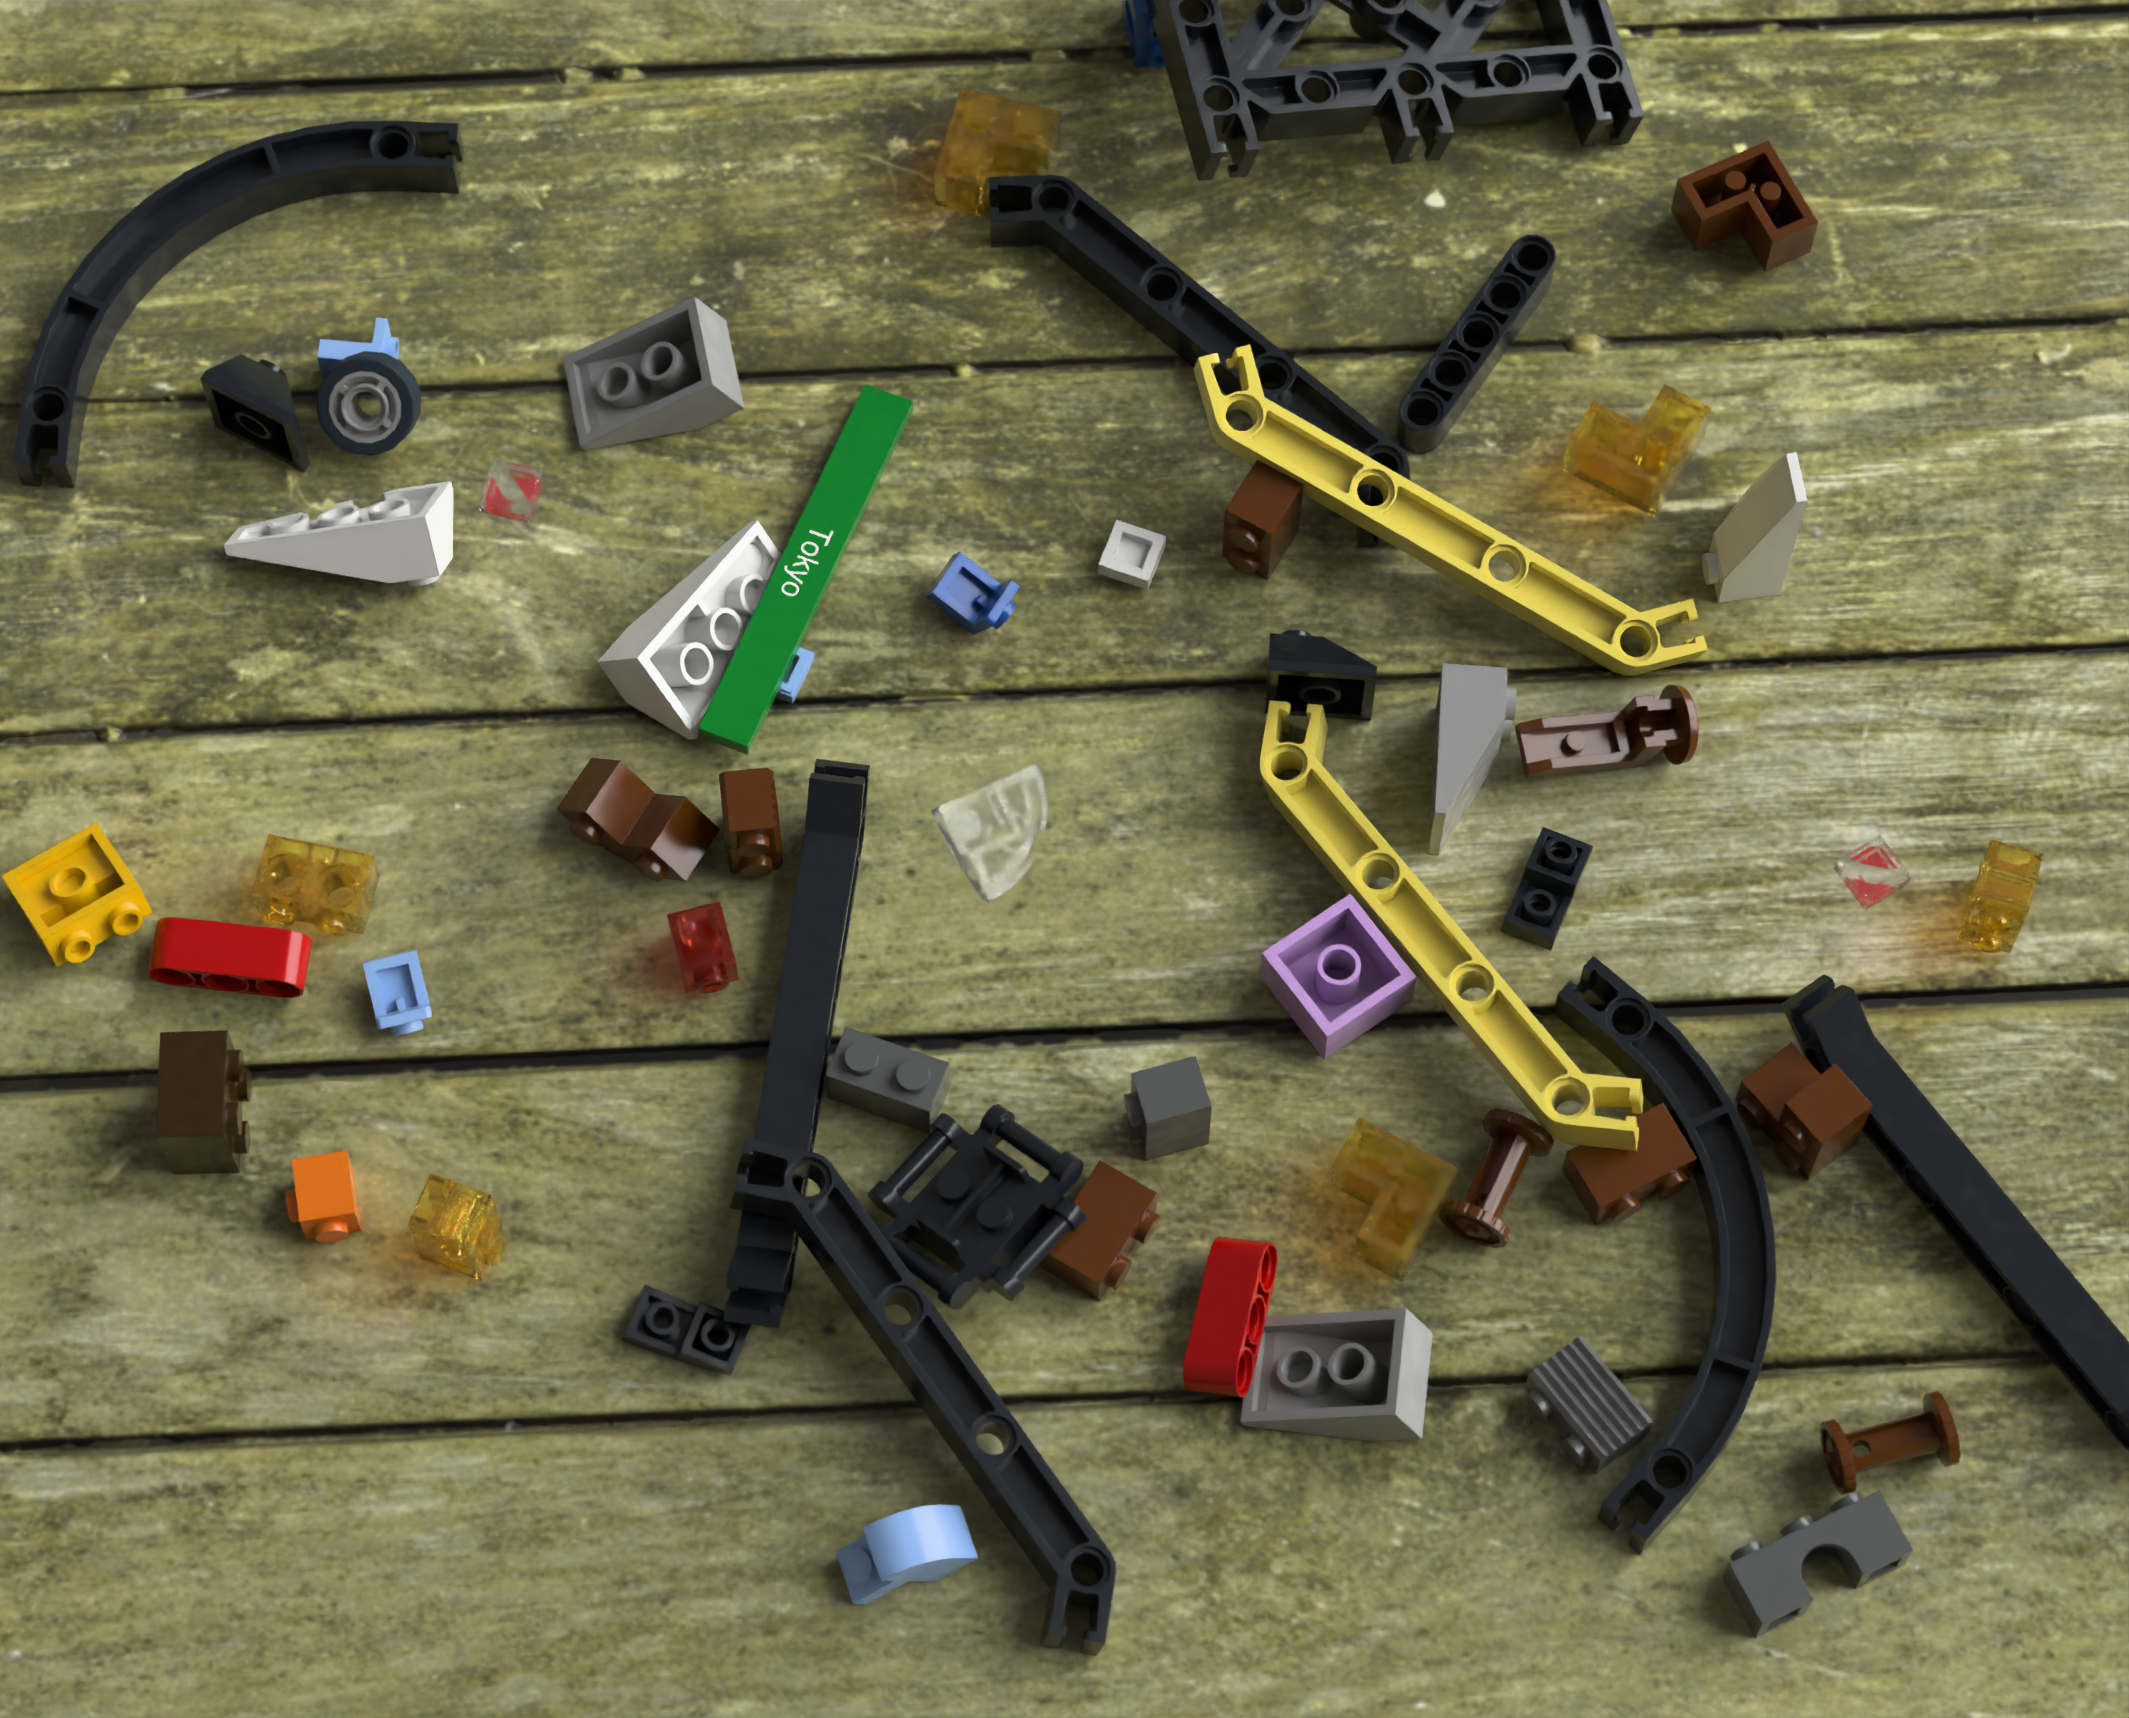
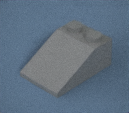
(654, 378)
(1470, 723)
(1342, 1375)

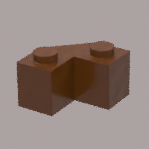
(649, 830)

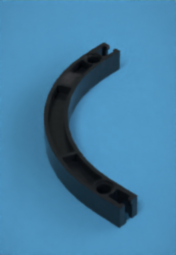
(183, 219)
(1738, 1231)

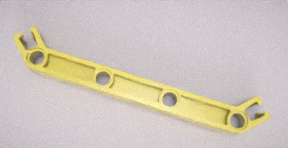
(1438, 530)
(1437, 946)

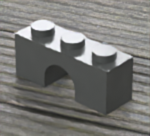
(1856, 1535)

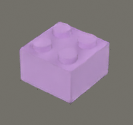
(1337, 976)

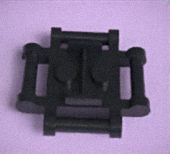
(980, 1207)

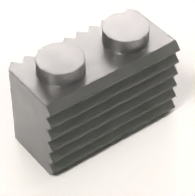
(1586, 1405)

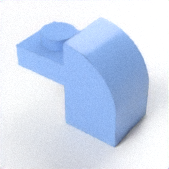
(904, 1548)

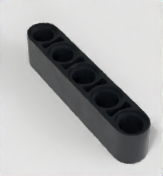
(1473, 365)

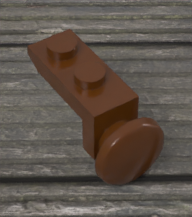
(1612, 738)

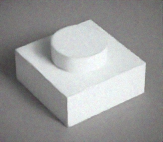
(1132, 554)

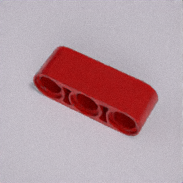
(229, 957)
(1230, 1316)

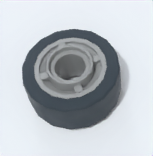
(348, 423)

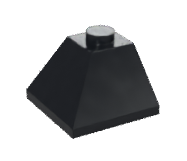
(256, 407)
(1319, 672)

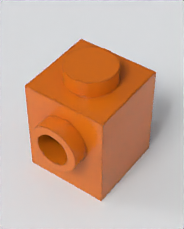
(324, 1197)

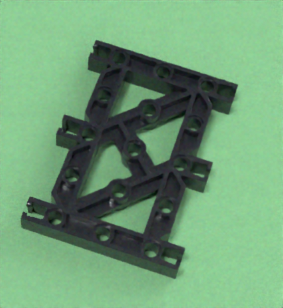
(1245, 99)

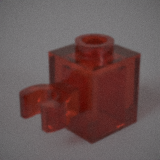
(703, 948)

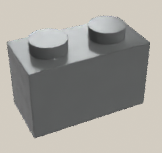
(888, 1080)
(1168, 1109)

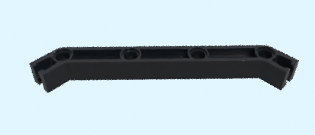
(1189, 322)
(802, 1028)
(1968, 1203)
(939, 1378)

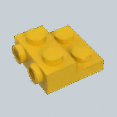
(78, 895)

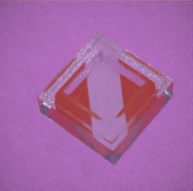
(511, 490)
(1872, 872)

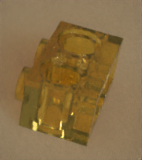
(321, 873)
(2000, 897)
(457, 1227)

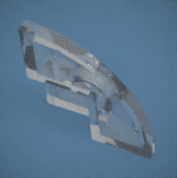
(995, 830)

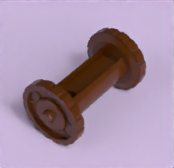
(1512, 1144)
(1890, 1442)

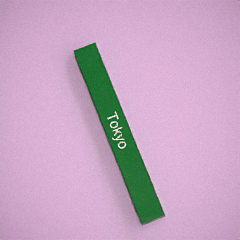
(805, 570)

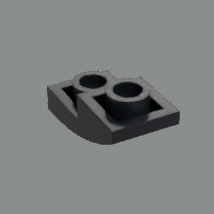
(1546, 888)
(685, 1331)

